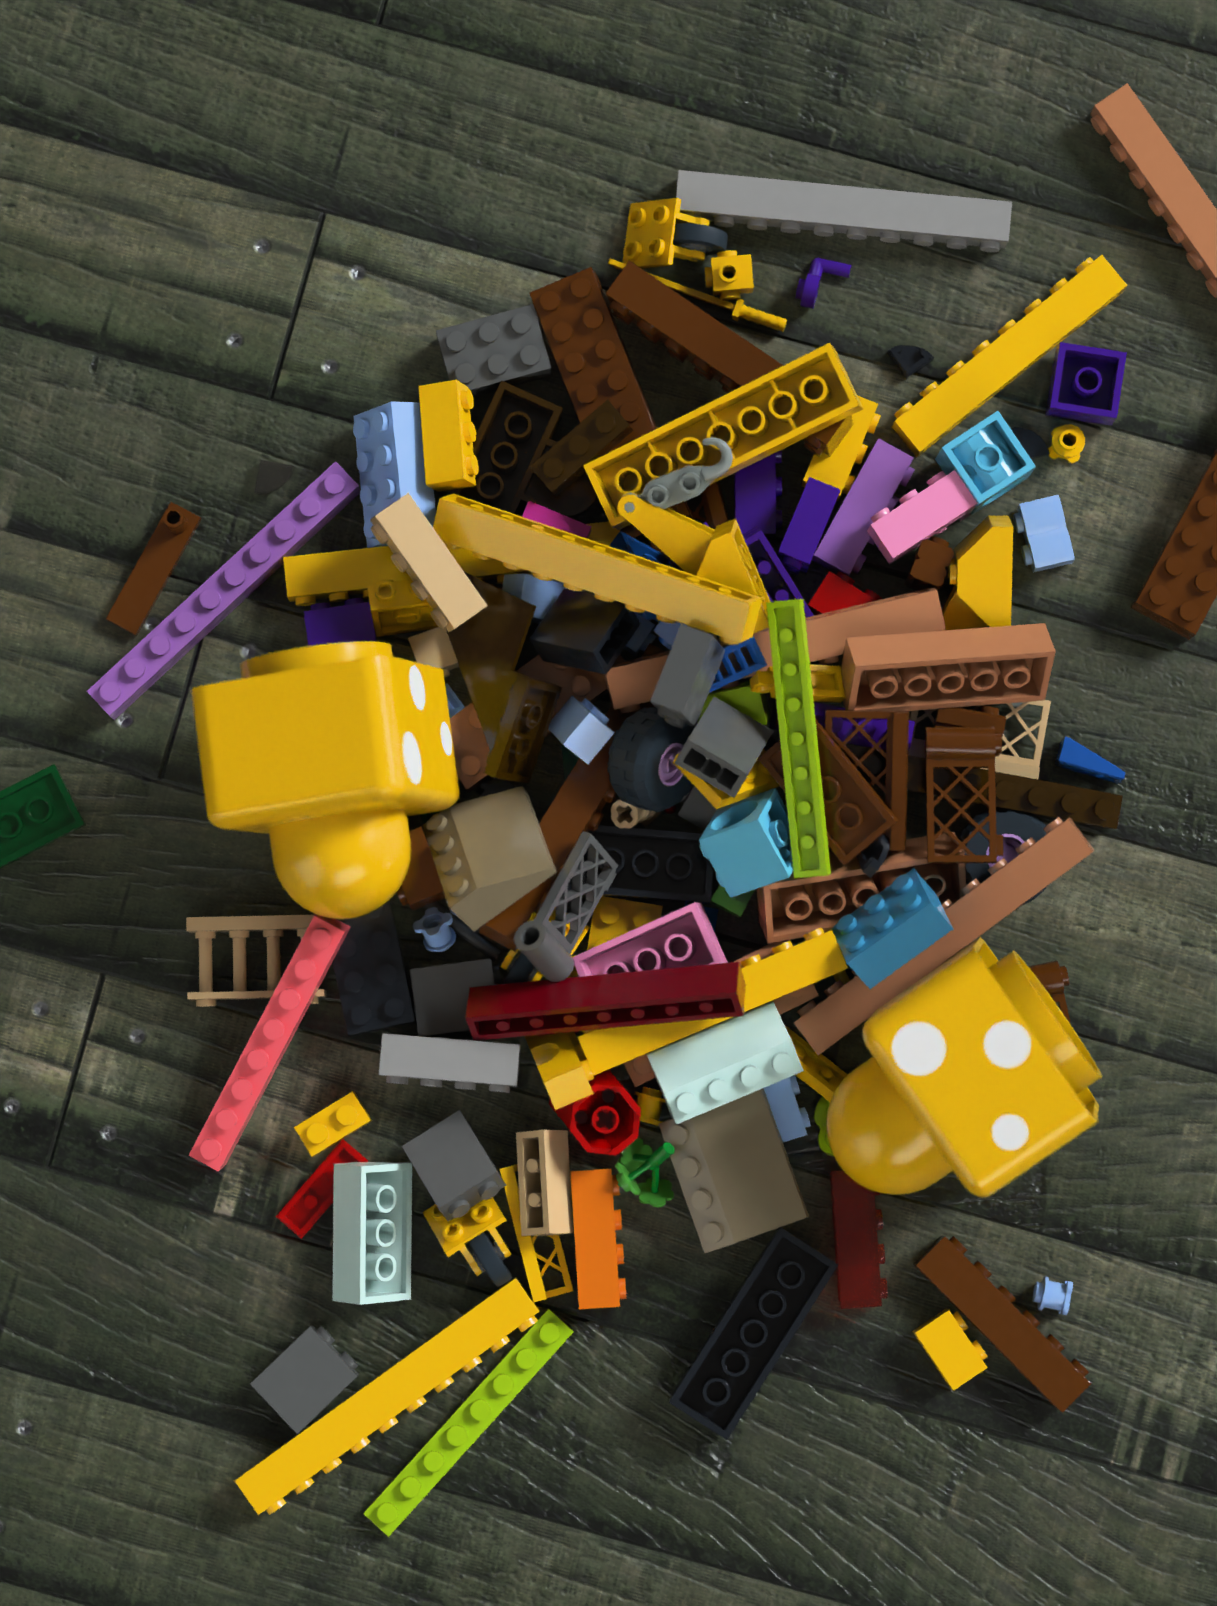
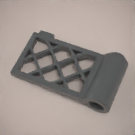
(544, 940)

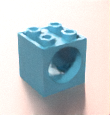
(987, 460)
(749, 843)

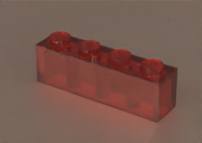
(857, 1243)

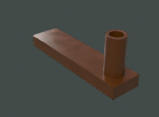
(153, 568)

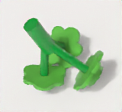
(638, 1159)

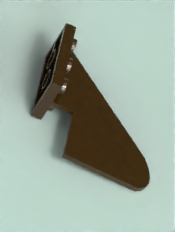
(508, 704)

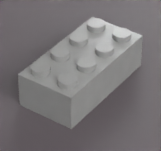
(449, 1060)

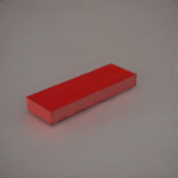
(317, 1192)

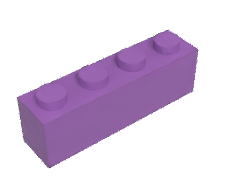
(869, 494)

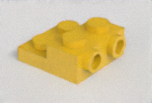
(398, 609)

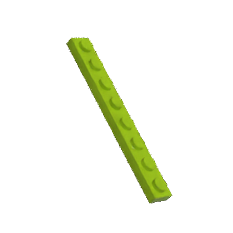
(798, 738)
(468, 1422)

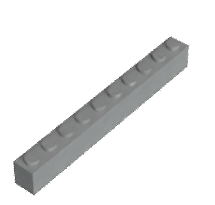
(845, 210)

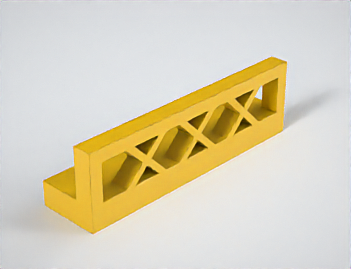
(527, 1248)

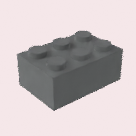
(495, 350)

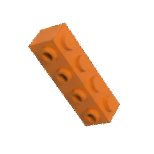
(596, 1238)

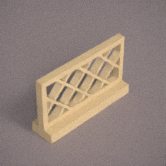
(1004, 763)

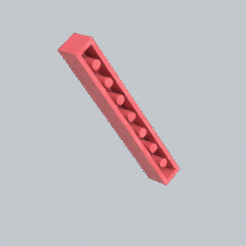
(269, 1041)

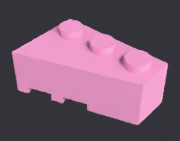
(921, 515)

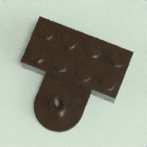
(509, 441)

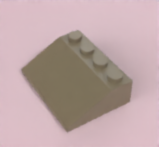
(488, 854)
(734, 1172)

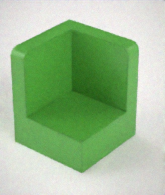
(733, 905)

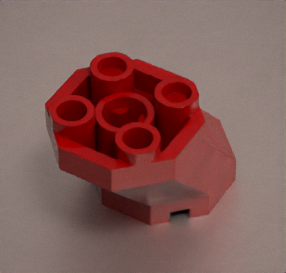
(605, 1119)

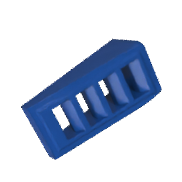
(746, 669)
(1082, 760)

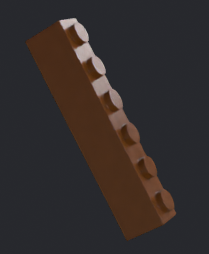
(1002, 1323)

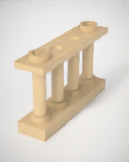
(239, 930)

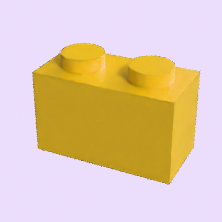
(333, 1124)
(950, 1348)

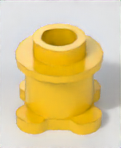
(1060, 450)
(650, 1104)

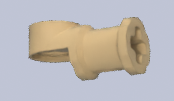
(623, 819)

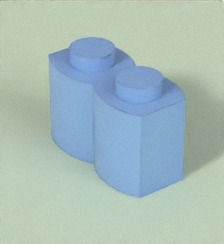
(1044, 533)

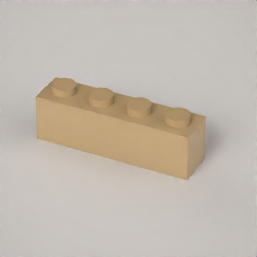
(427, 562)

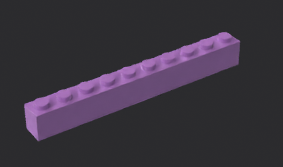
(224, 591)

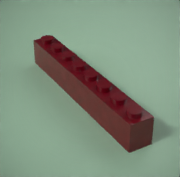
(606, 1001)

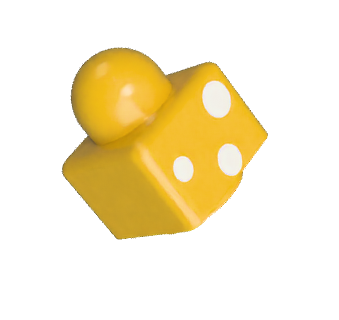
(329, 762)
(963, 1078)

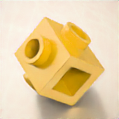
(732, 263)

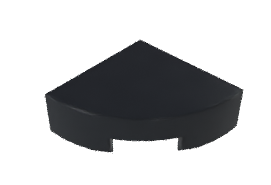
(909, 359)
(1031, 442)
(874, 856)

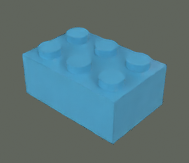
(891, 928)

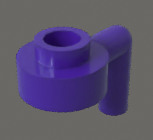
(808, 289)

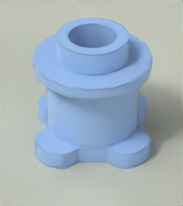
(436, 930)
(1053, 1295)

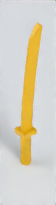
(739, 309)

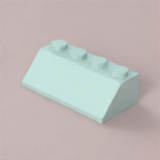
(724, 1062)
(372, 1232)

